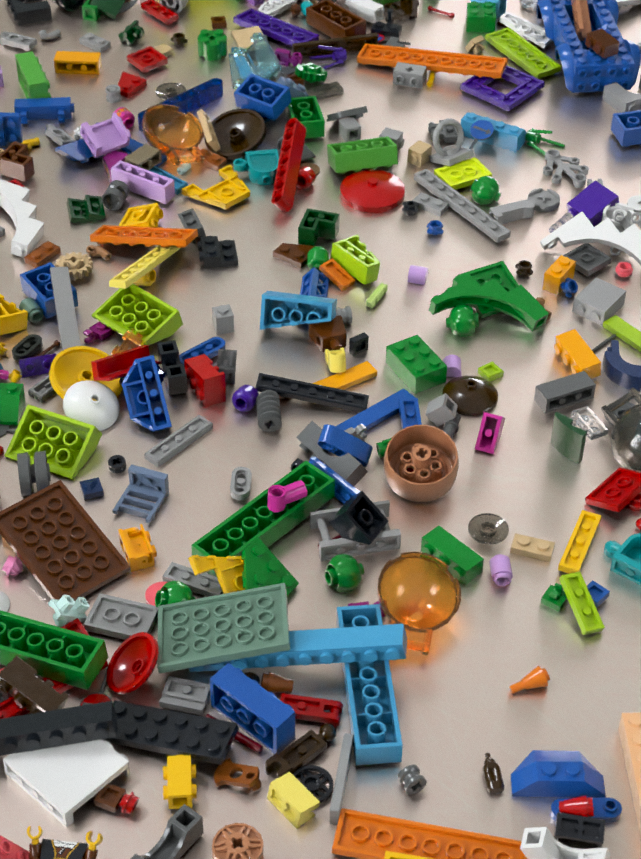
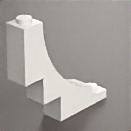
(16, 203)
(580, 231)

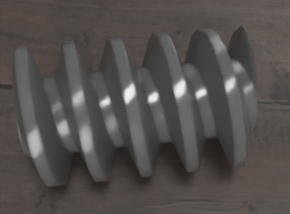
(268, 411)

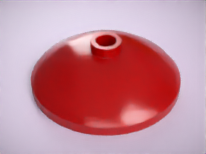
(132, 663)

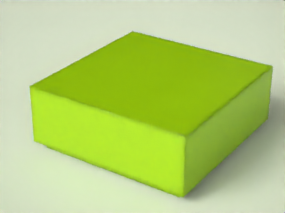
(490, 371)

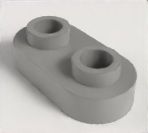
(240, 483)

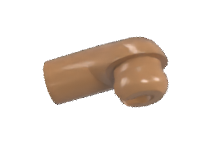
(98, 251)

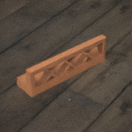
(581, 18)

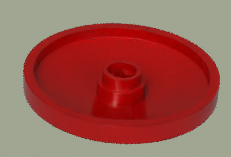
(372, 191)

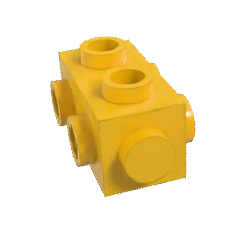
(179, 775)

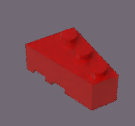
(205, 380)

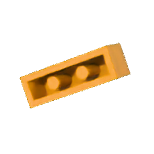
(77, 62)
(577, 354)

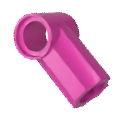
(281, 495)

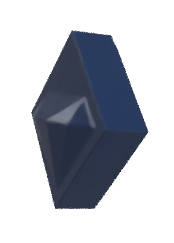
(91, 488)

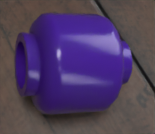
(245, 398)

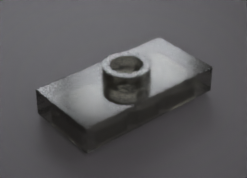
(326, 90)

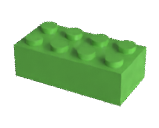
(31, 76)
(362, 154)

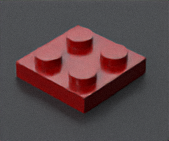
(147, 59)

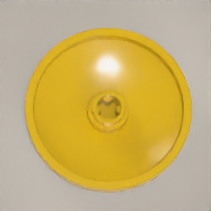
(75, 366)

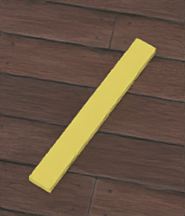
(142, 266)

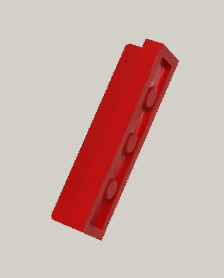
(119, 364)

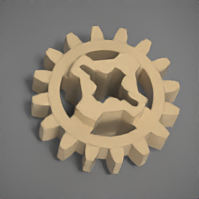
(77, 264)

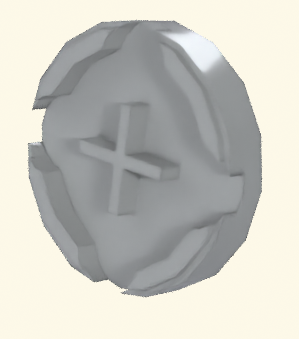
(544, 200)

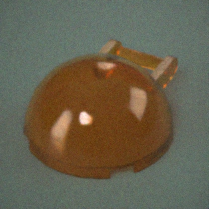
(173, 133)
(418, 594)

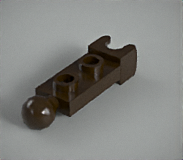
(300, 751)

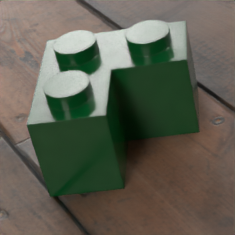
(316, 225)

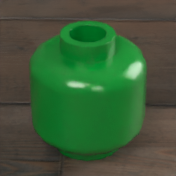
(316, 257)

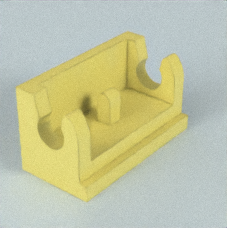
(292, 799)

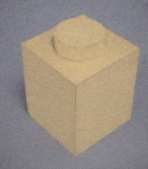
(419, 153)

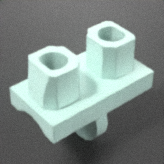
(68, 610)

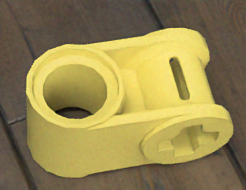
(336, 360)

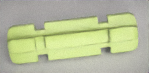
(377, 294)

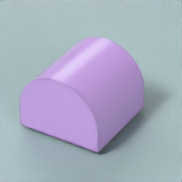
(417, 274)
(453, 365)

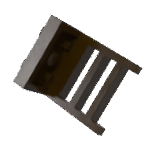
(406, 7)

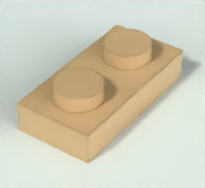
(532, 547)

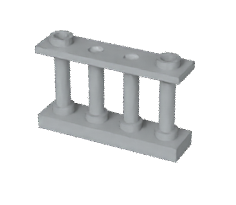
(329, 548)

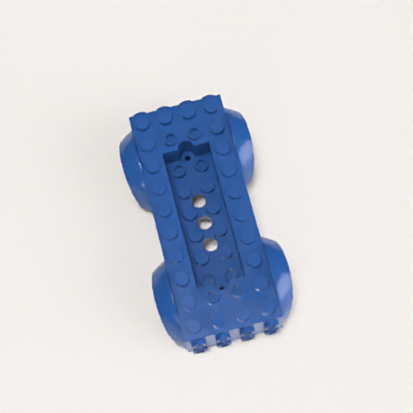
(581, 65)

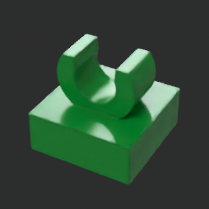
(554, 597)

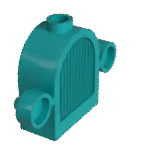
(259, 165)
(626, 558)

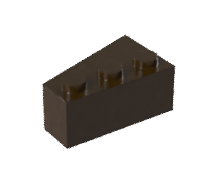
(29, 689)

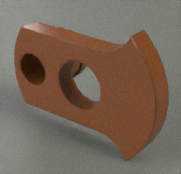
(248, 779)

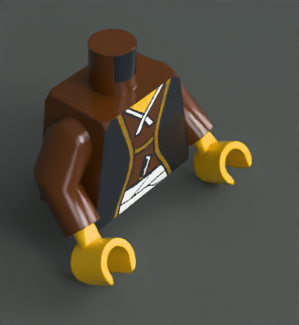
(62, 849)

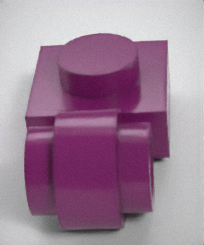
(285, 58)

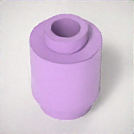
(501, 570)

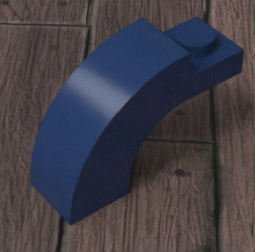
(619, 370)

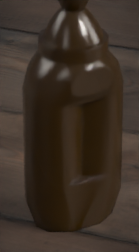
(492, 775)

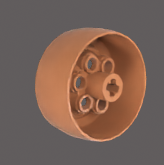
(426, 447)

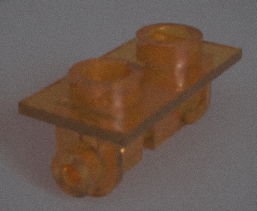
(130, 340)

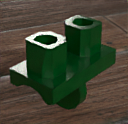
(131, 33)

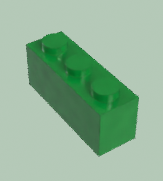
(462, 560)

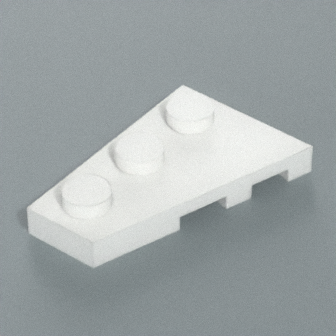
(275, 7)

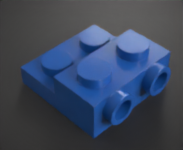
(10, 128)

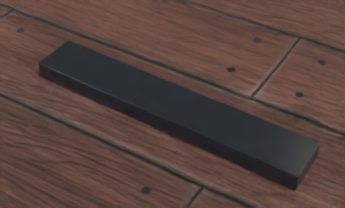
(312, 393)

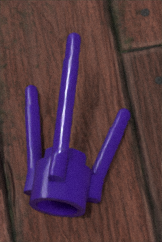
(339, 56)

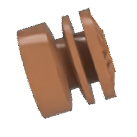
(237, 842)

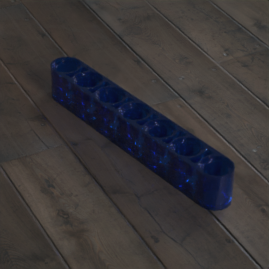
(193, 98)

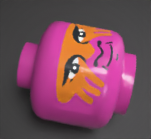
(126, 116)

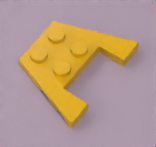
(224, 193)
(227, 570)

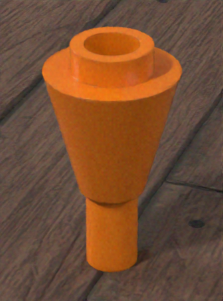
(535, 679)

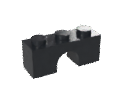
(170, 363)

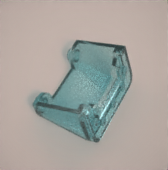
(256, 60)

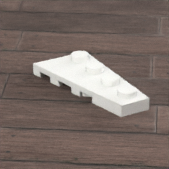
(526, 28)

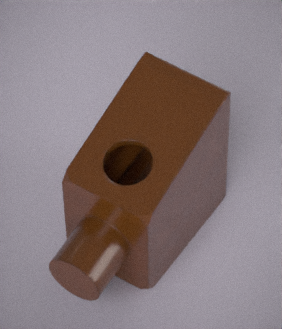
(329, 334)

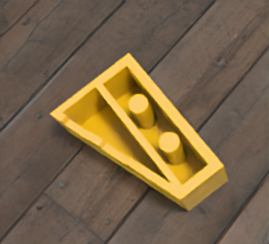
(11, 318)

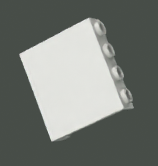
(66, 775)

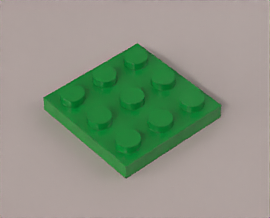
(501, 274)

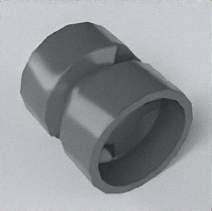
(115, 195)

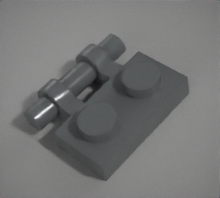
(448, 133)

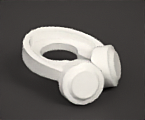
(524, 3)

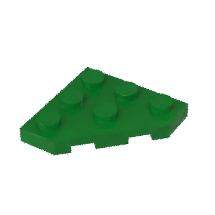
(263, 568)

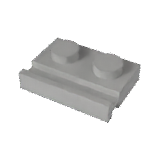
(185, 695)

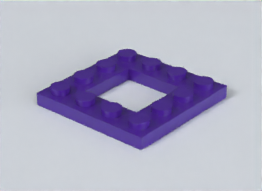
(526, 87)

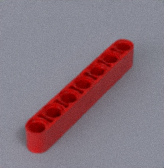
(289, 165)

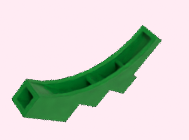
(491, 294)

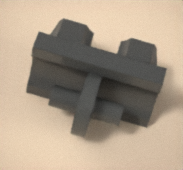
(227, 364)

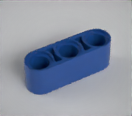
(341, 443)

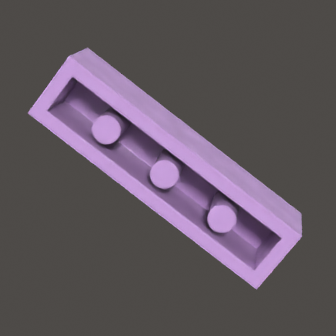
(144, 182)

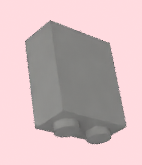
(599, 301)

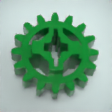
(311, 72)

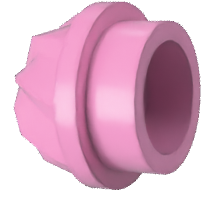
(12, 566)

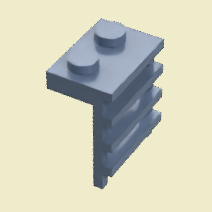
(145, 485)

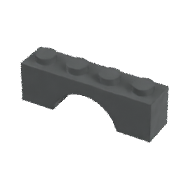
(344, 465)
(178, 836)

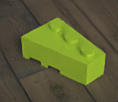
(356, 259)

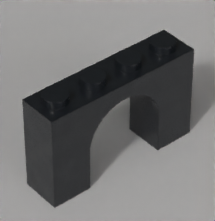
(29, 13)

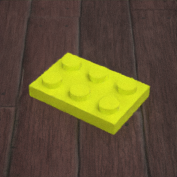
(462, 173)

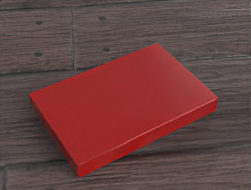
(616, 490)

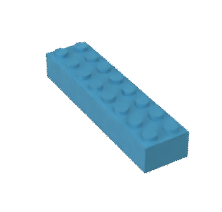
(370, 697)

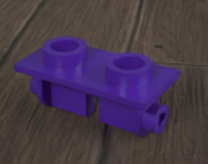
(36, 365)

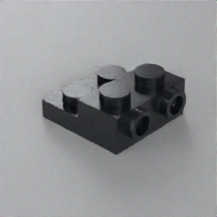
(217, 253)

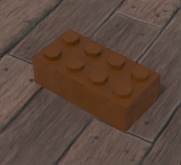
(334, 20)

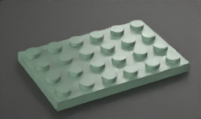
(223, 628)

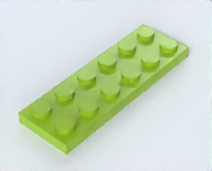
(523, 53)

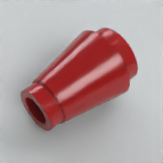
(577, 806)

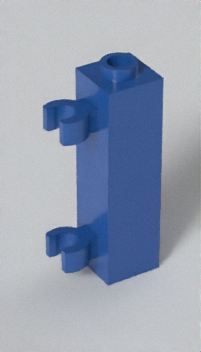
(44, 109)

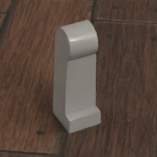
(512, 211)

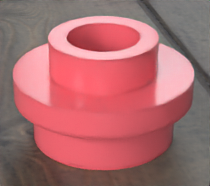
(624, 269)

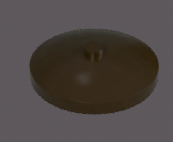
(238, 132)

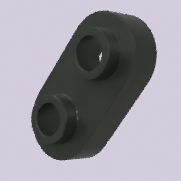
(27, 347)

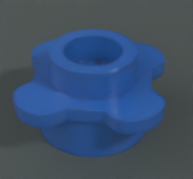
(435, 227)
(569, 287)

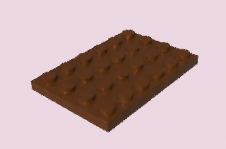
(61, 543)

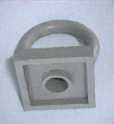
(453, 153)

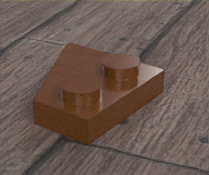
(292, 254)

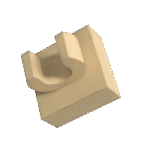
(475, 45)

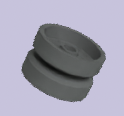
(33, 473)

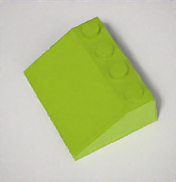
(139, 311)
(64, 439)

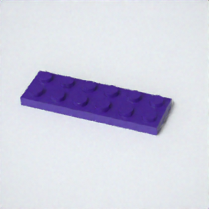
(274, 27)

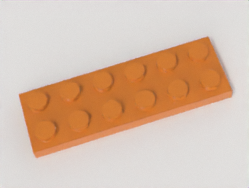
(144, 235)

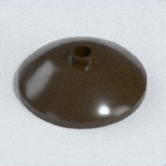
(472, 395)

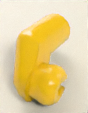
(31, 142)

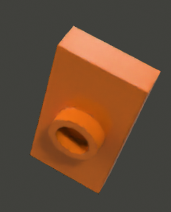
(337, 274)

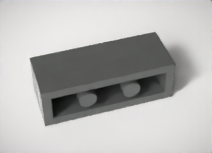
(564, 392)

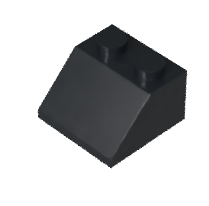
(359, 519)

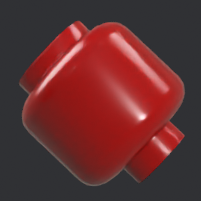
(305, 178)

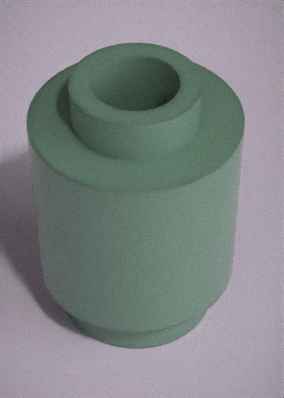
(34, 311)

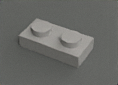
(95, 42)
(431, 204)

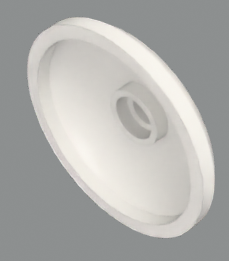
(81, 407)

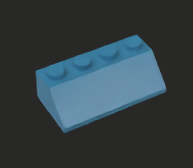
(503, 136)

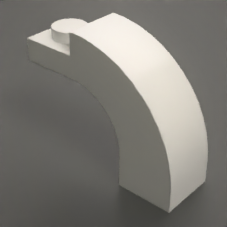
(540, 844)

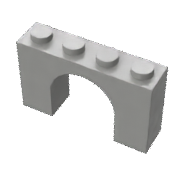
(622, 99)

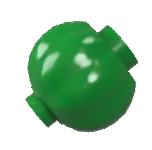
(485, 190)
(462, 321)
(345, 572)
(173, 592)

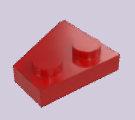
(130, 84)

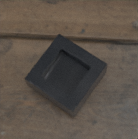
(358, 344)

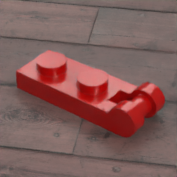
(313, 708)

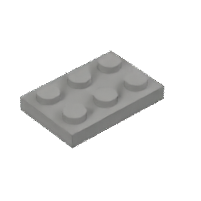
(120, 617)

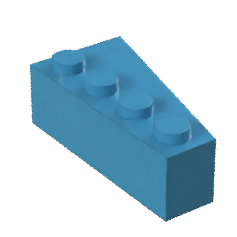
(289, 309)

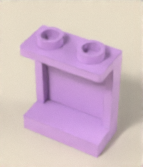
(105, 136)

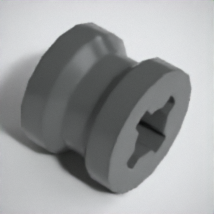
(412, 779)

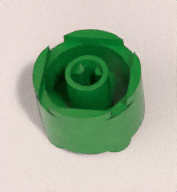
(212, 44)

